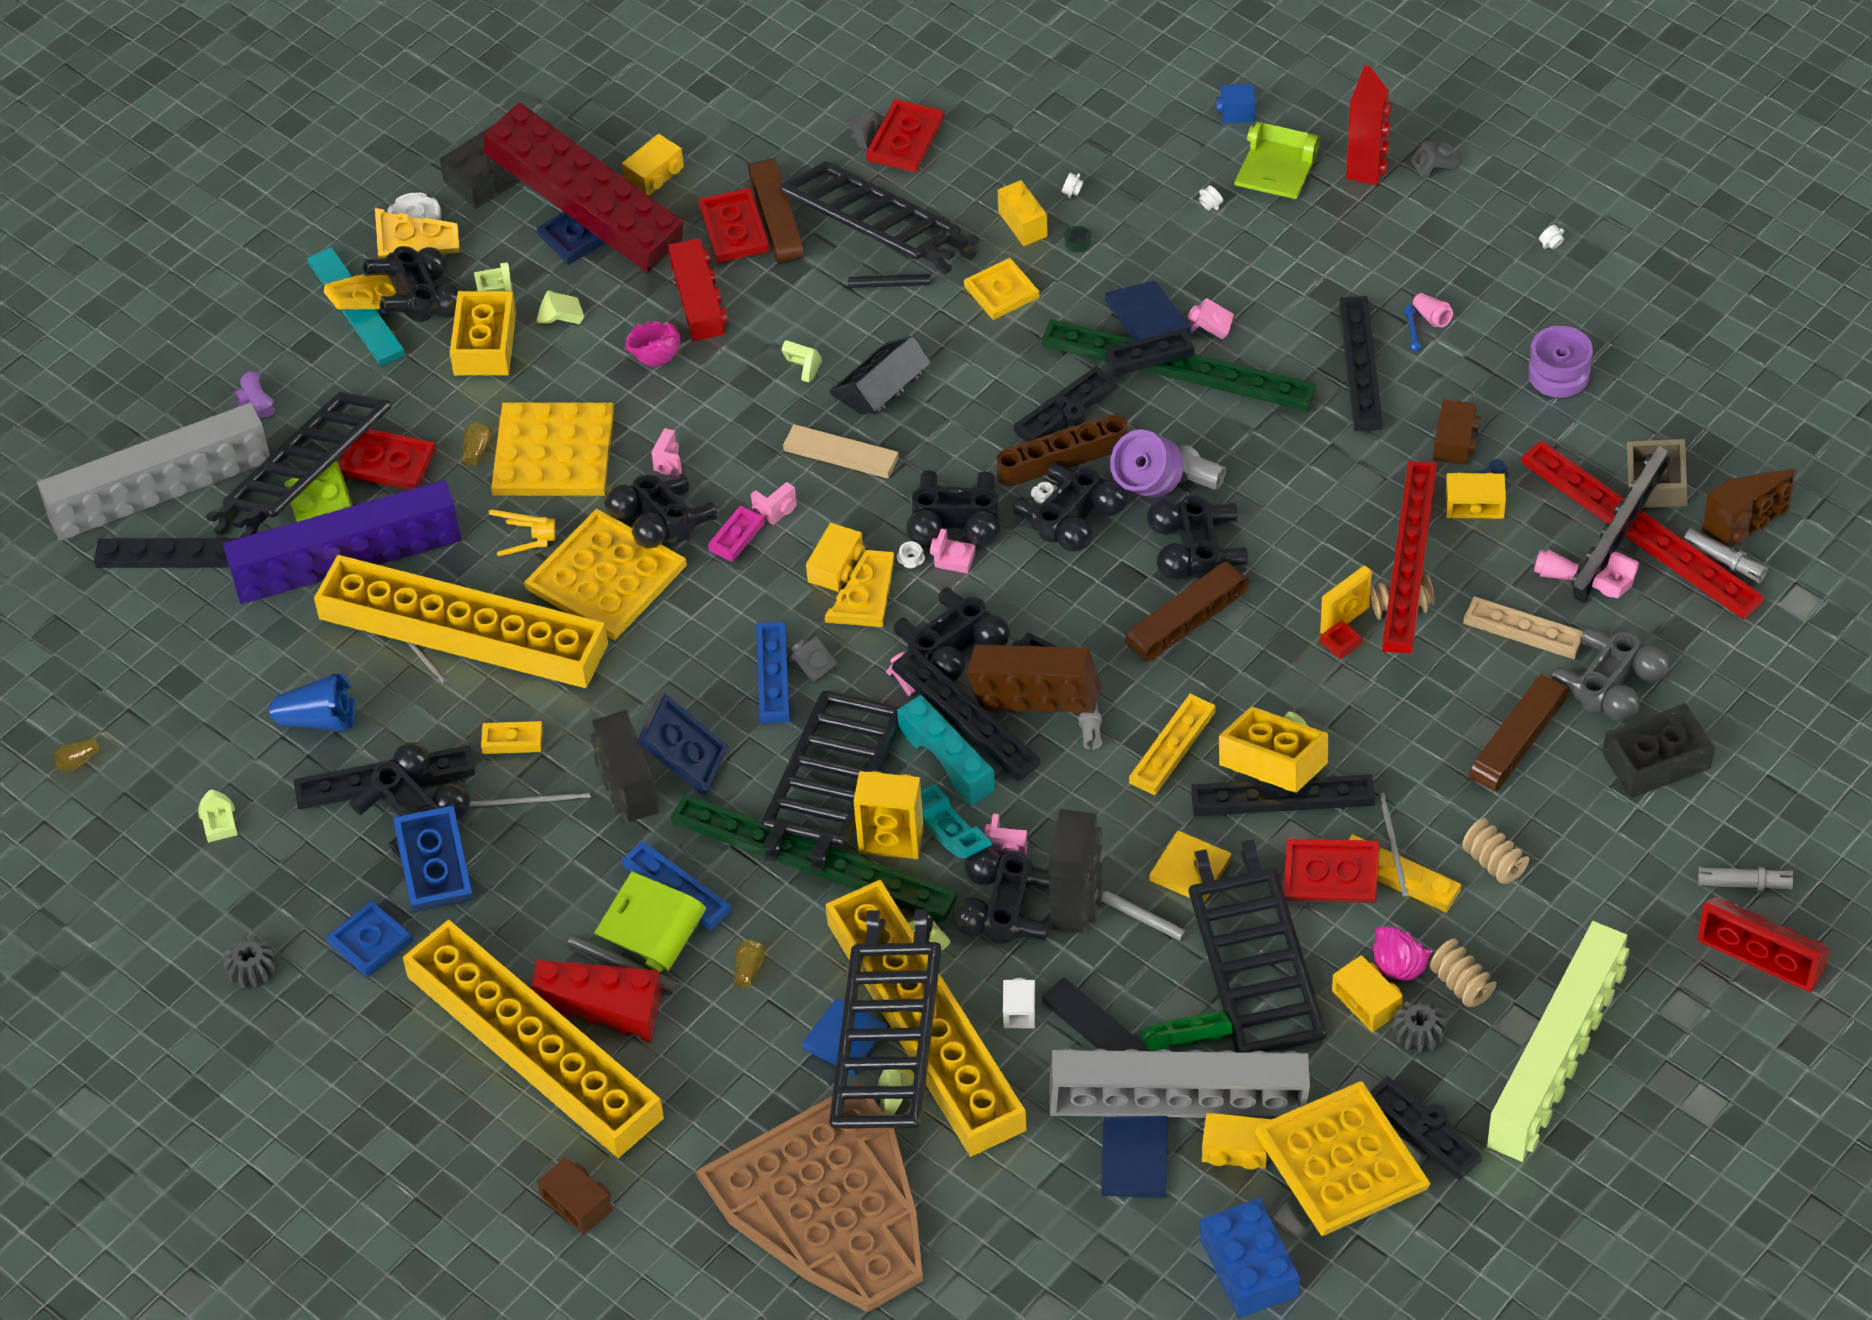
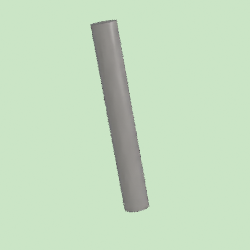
(1144, 916)

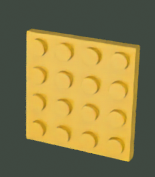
(553, 449)
(604, 574)
(1341, 1158)

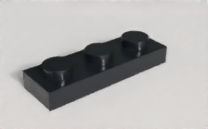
(1149, 352)

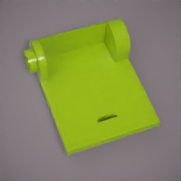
(1278, 160)
(651, 920)

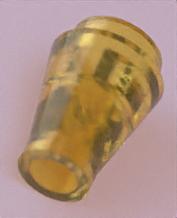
(475, 441)
(73, 755)
(748, 961)

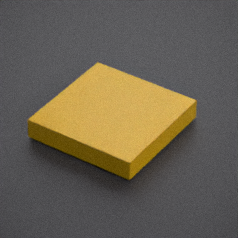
(1001, 288)
(1346, 599)
(1176, 865)

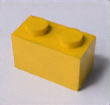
(653, 164)
(1022, 213)
(1475, 495)
(835, 557)
(1367, 993)
(1233, 1141)

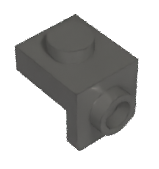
(1434, 155)
(812, 658)

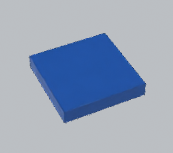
(369, 938)
(825, 1036)

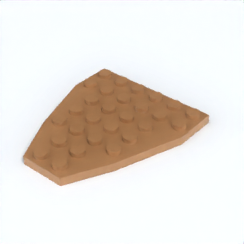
(826, 1203)

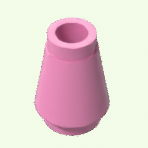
(1435, 311)
(1554, 566)

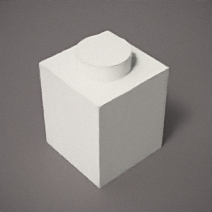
(1019, 1003)

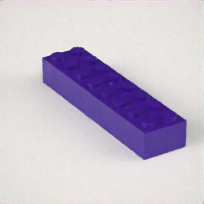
(366, 532)

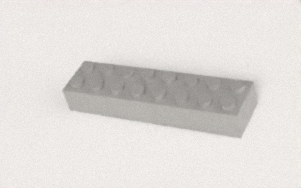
(154, 471)
(1177, 1083)

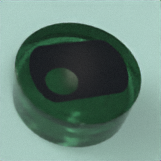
(1077, 239)

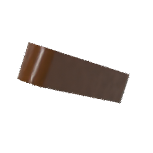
(775, 211)
(1067, 447)
(1187, 611)
(1518, 732)

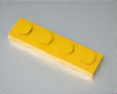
(1172, 744)
(1420, 881)

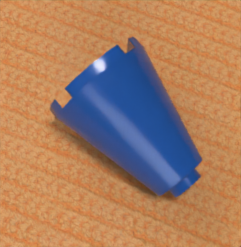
(316, 705)

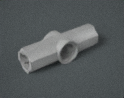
(1201, 470)

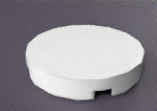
(417, 206)

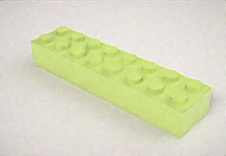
(1558, 1041)

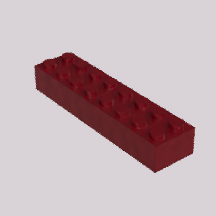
(583, 186)

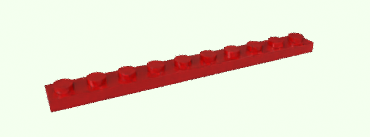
(1644, 531)
(1409, 558)

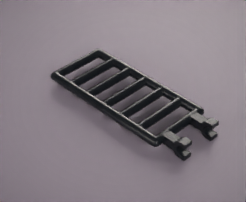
(928, 250)
(260, 512)
(824, 838)
(1293, 953)
(923, 1035)

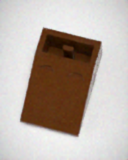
(1747, 505)

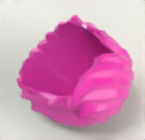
(653, 343)
(1399, 954)

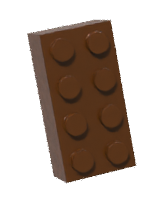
(1034, 678)

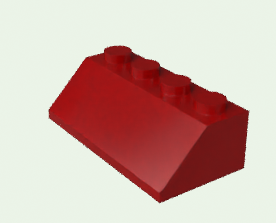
(1368, 129)
(1762, 943)

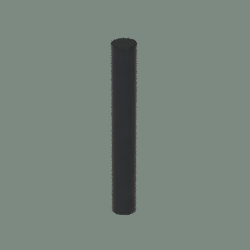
(886, 281)

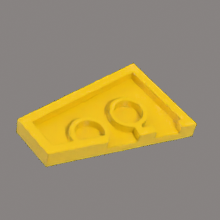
(416, 233)
(359, 291)
(866, 593)

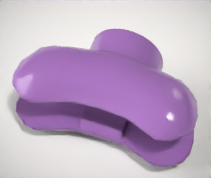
(252, 392)

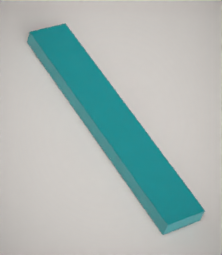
(365, 322)

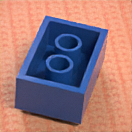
(432, 859)
(1249, 1258)

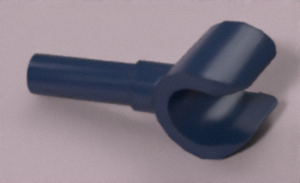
(1496, 466)

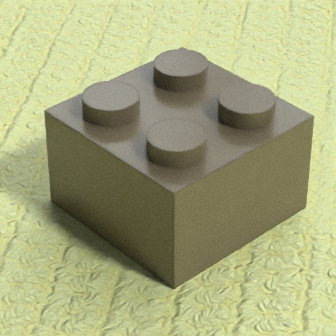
(1672, 486)

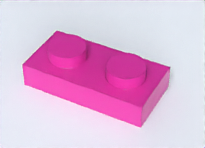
(736, 533)

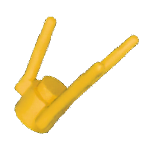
(541, 528)

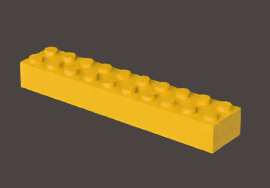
(461, 621)
(534, 1038)
(959, 1065)

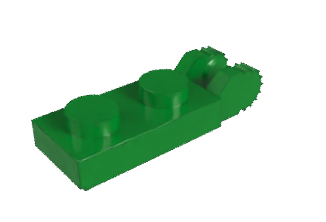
(1186, 1030)

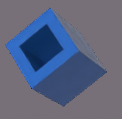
(1236, 103)

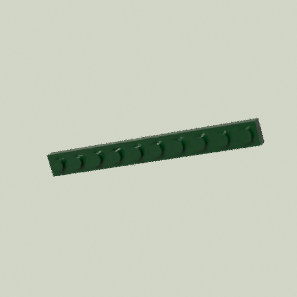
(1192, 369)
(795, 852)

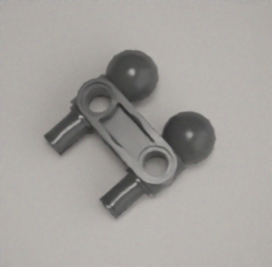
(1604, 681)

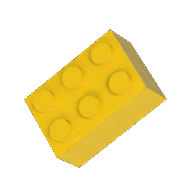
(483, 333)
(1273, 749)
(888, 815)

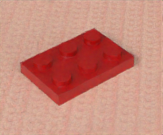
(905, 135)
(733, 225)
(388, 459)
(1331, 870)

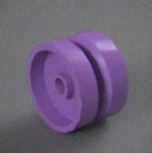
(1560, 361)
(1146, 463)

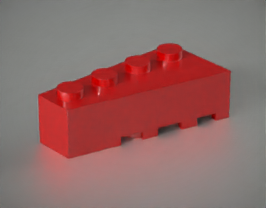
(601, 994)

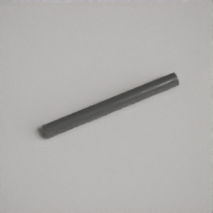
(616, 960)

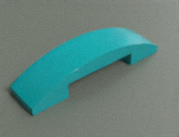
(949, 826)

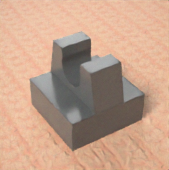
(864, 128)

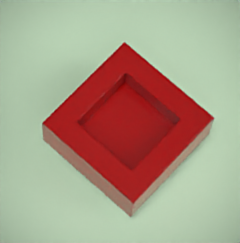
(1340, 639)

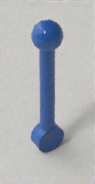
(1410, 311)

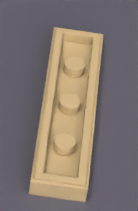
(841, 451)
(1523, 627)

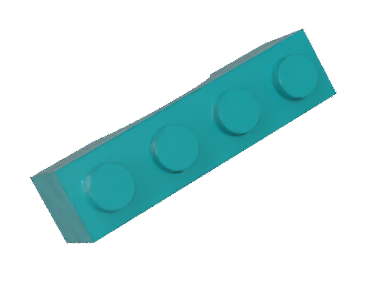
(965, 767)

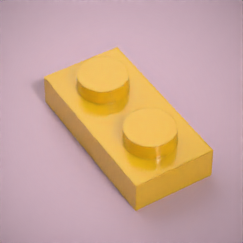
(512, 737)

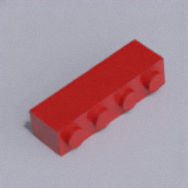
(696, 289)

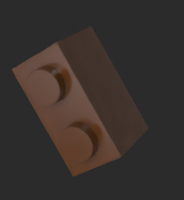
(1455, 432)
(575, 1195)

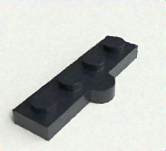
(1066, 406)
(1426, 1128)

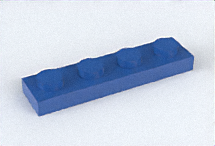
(772, 672)
(653, 865)

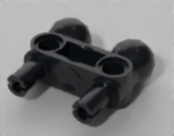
(412, 279)
(954, 508)
(660, 510)
(1063, 512)
(1199, 542)
(953, 631)
(404, 795)
(974, 916)

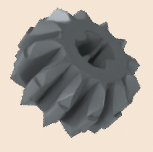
(249, 962)
(1419, 1026)

